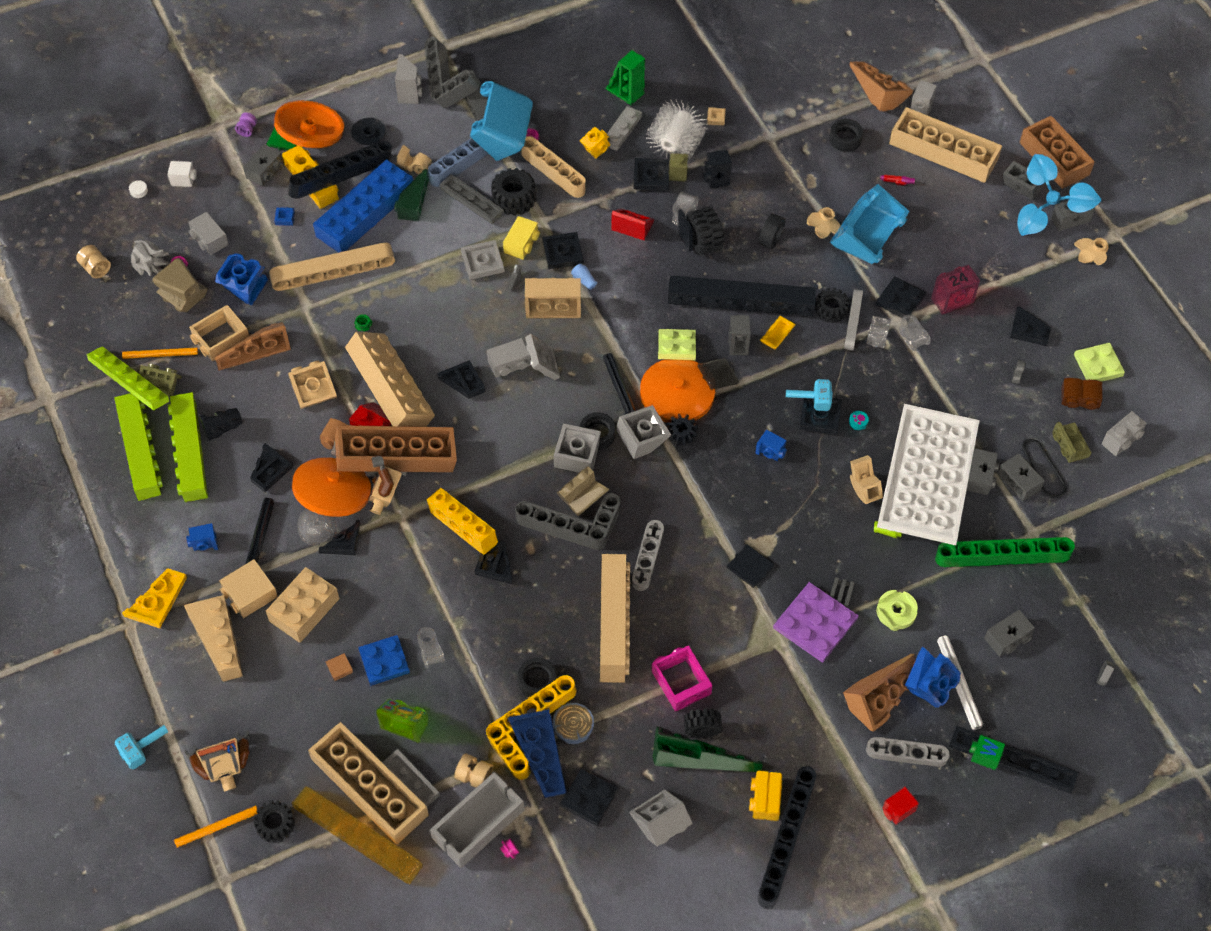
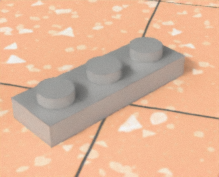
(623, 127)
(411, 777)

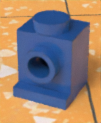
(771, 446)
(202, 537)

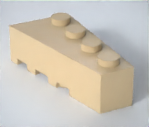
(215, 629)

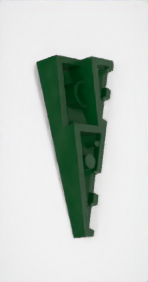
(688, 753)

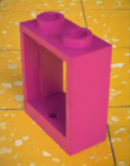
(690, 695)

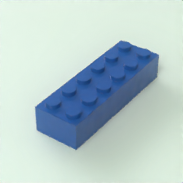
(362, 207)

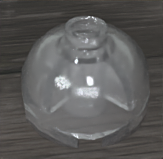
(316, 527)

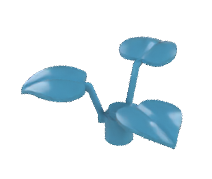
(1041, 171)

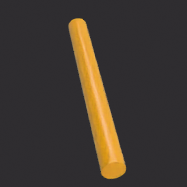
(159, 353)
(215, 826)

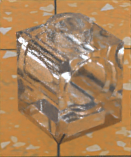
(878, 332)

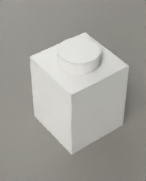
(181, 173)

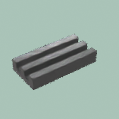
(844, 583)

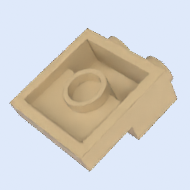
(312, 384)

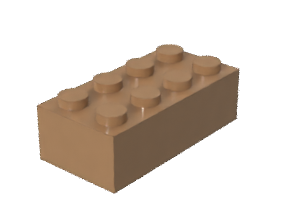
(1053, 141)

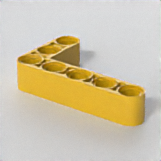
(535, 701)

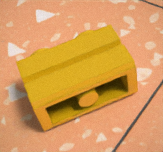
(766, 795)

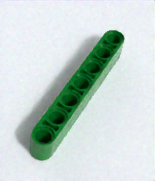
(1011, 546)

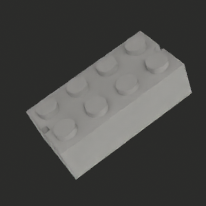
(477, 820)

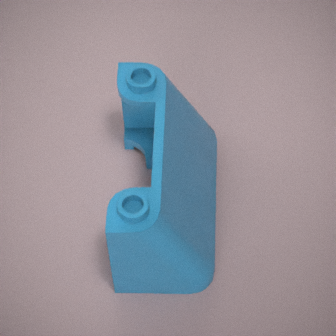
(504, 122)
(870, 225)

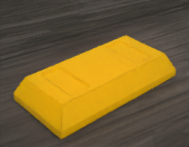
(777, 332)

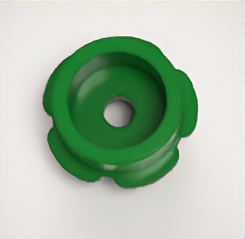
(363, 319)

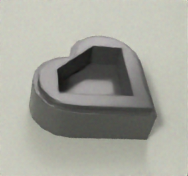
(1018, 370)
(1105, 673)

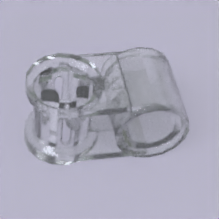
(685, 202)
(915, 334)
(430, 650)

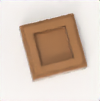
(339, 667)

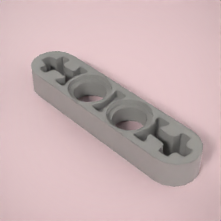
(853, 319)
(650, 555)
(907, 755)

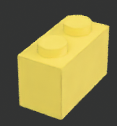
(521, 237)

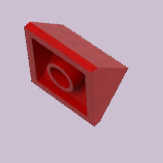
(630, 223)

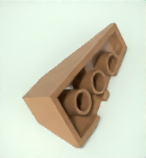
(879, 87)
(263, 343)
(879, 692)

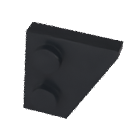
(1029, 328)
(463, 379)
(220, 423)
(269, 468)
(495, 564)

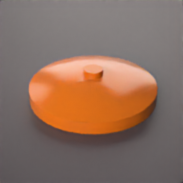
(308, 124)
(676, 389)
(329, 491)

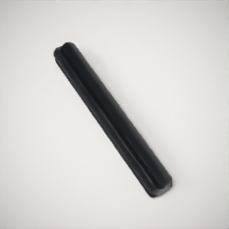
(618, 383)
(260, 530)

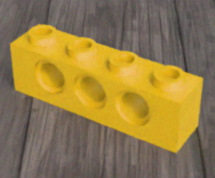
(299, 160)
(462, 521)

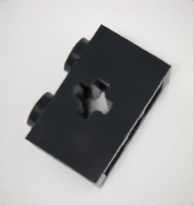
(718, 169)

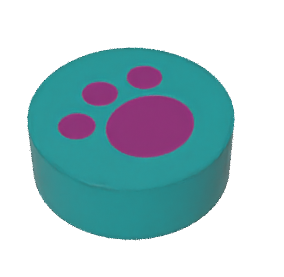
(858, 420)

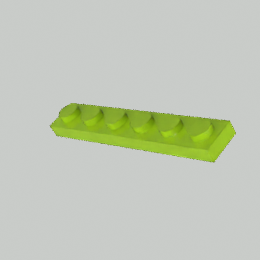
(128, 378)

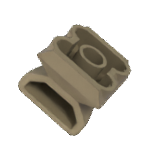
(179, 286)
(582, 491)

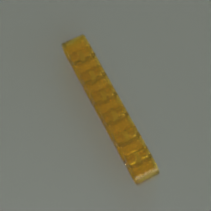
(357, 835)

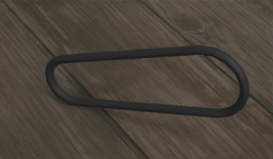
(1050, 462)

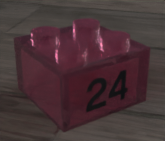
(955, 289)

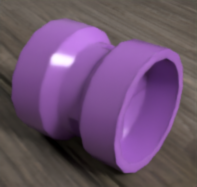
(246, 124)

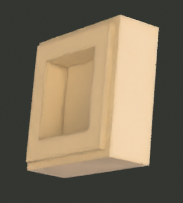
(716, 116)

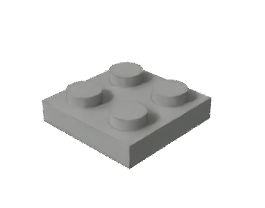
(482, 260)
(542, 357)

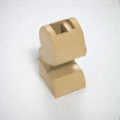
(416, 163)

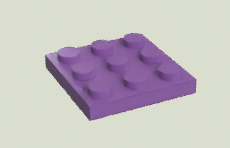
(815, 622)

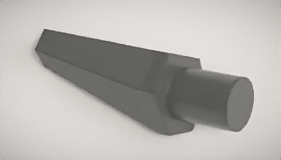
(514, 277)

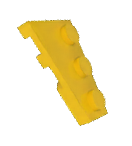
(158, 600)

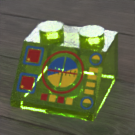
(402, 719)

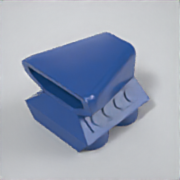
(242, 277)
(932, 678)

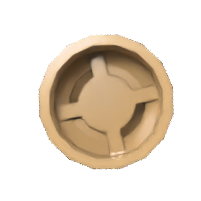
(93, 261)
(472, 771)

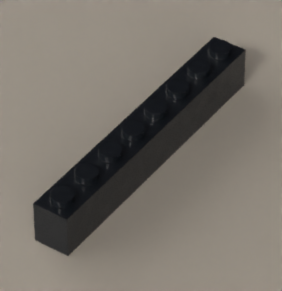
(741, 295)

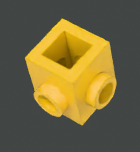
(595, 142)

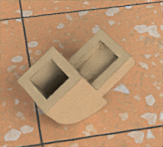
(863, 480)

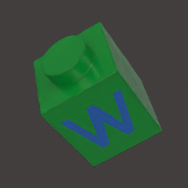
(986, 752)

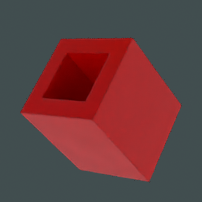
(900, 806)

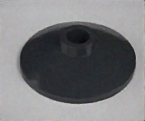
(368, 131)

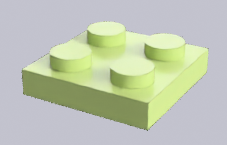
(677, 344)
(1099, 363)

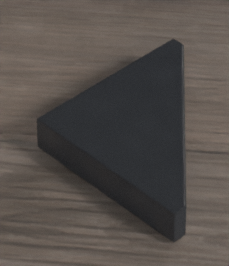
(344, 542)

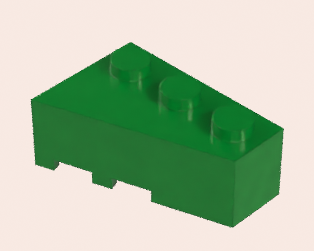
(628, 78)

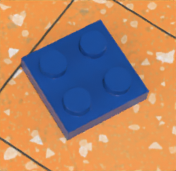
(383, 660)

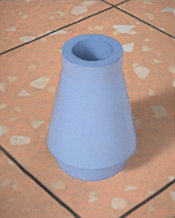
(582, 272)

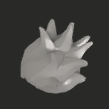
(147, 257)

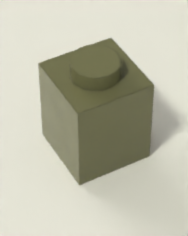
(678, 167)

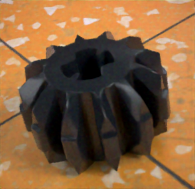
(687, 434)

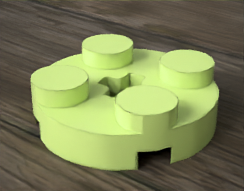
(897, 620)

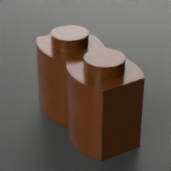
(1081, 393)

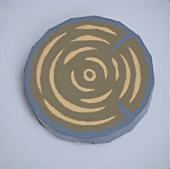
(573, 723)

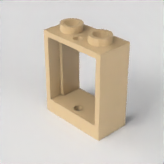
(214, 321)

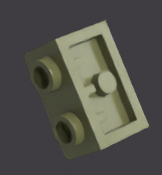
(163, 380)
(1071, 442)

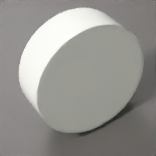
(138, 189)

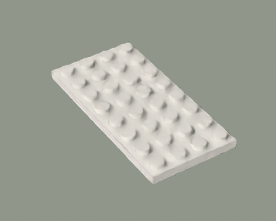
(929, 474)

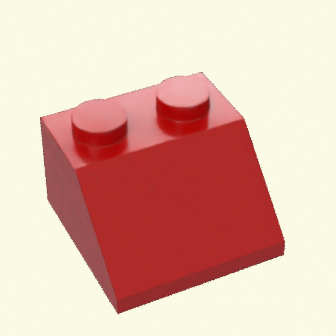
(369, 415)

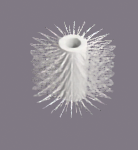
(676, 130)

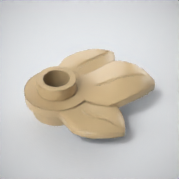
(824, 222)
(1092, 250)

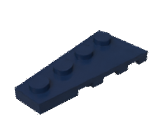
(539, 746)

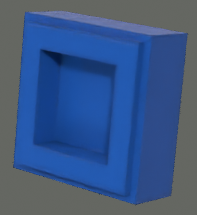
(284, 216)

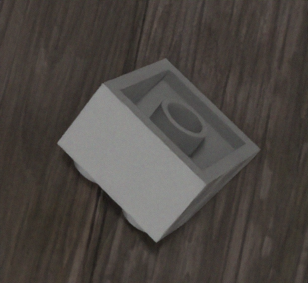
(407, 81)
(642, 431)
(576, 448)
(661, 817)

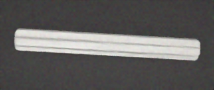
(962, 688)

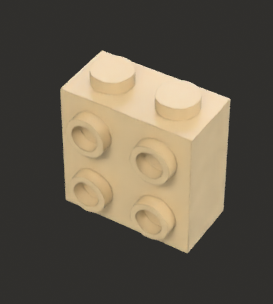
(248, 589)

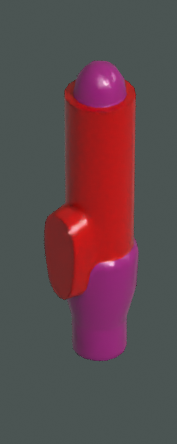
(899, 180)

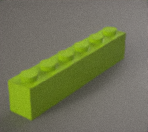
(137, 446)
(188, 447)

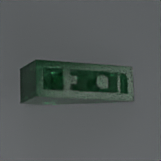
(412, 198)

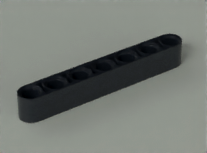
(339, 169)
(783, 845)

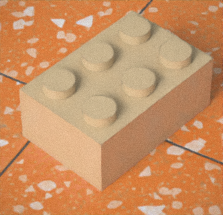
(553, 297)
(302, 604)

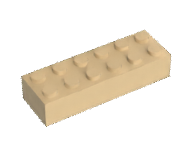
(945, 144)
(389, 380)
(615, 618)
(368, 783)

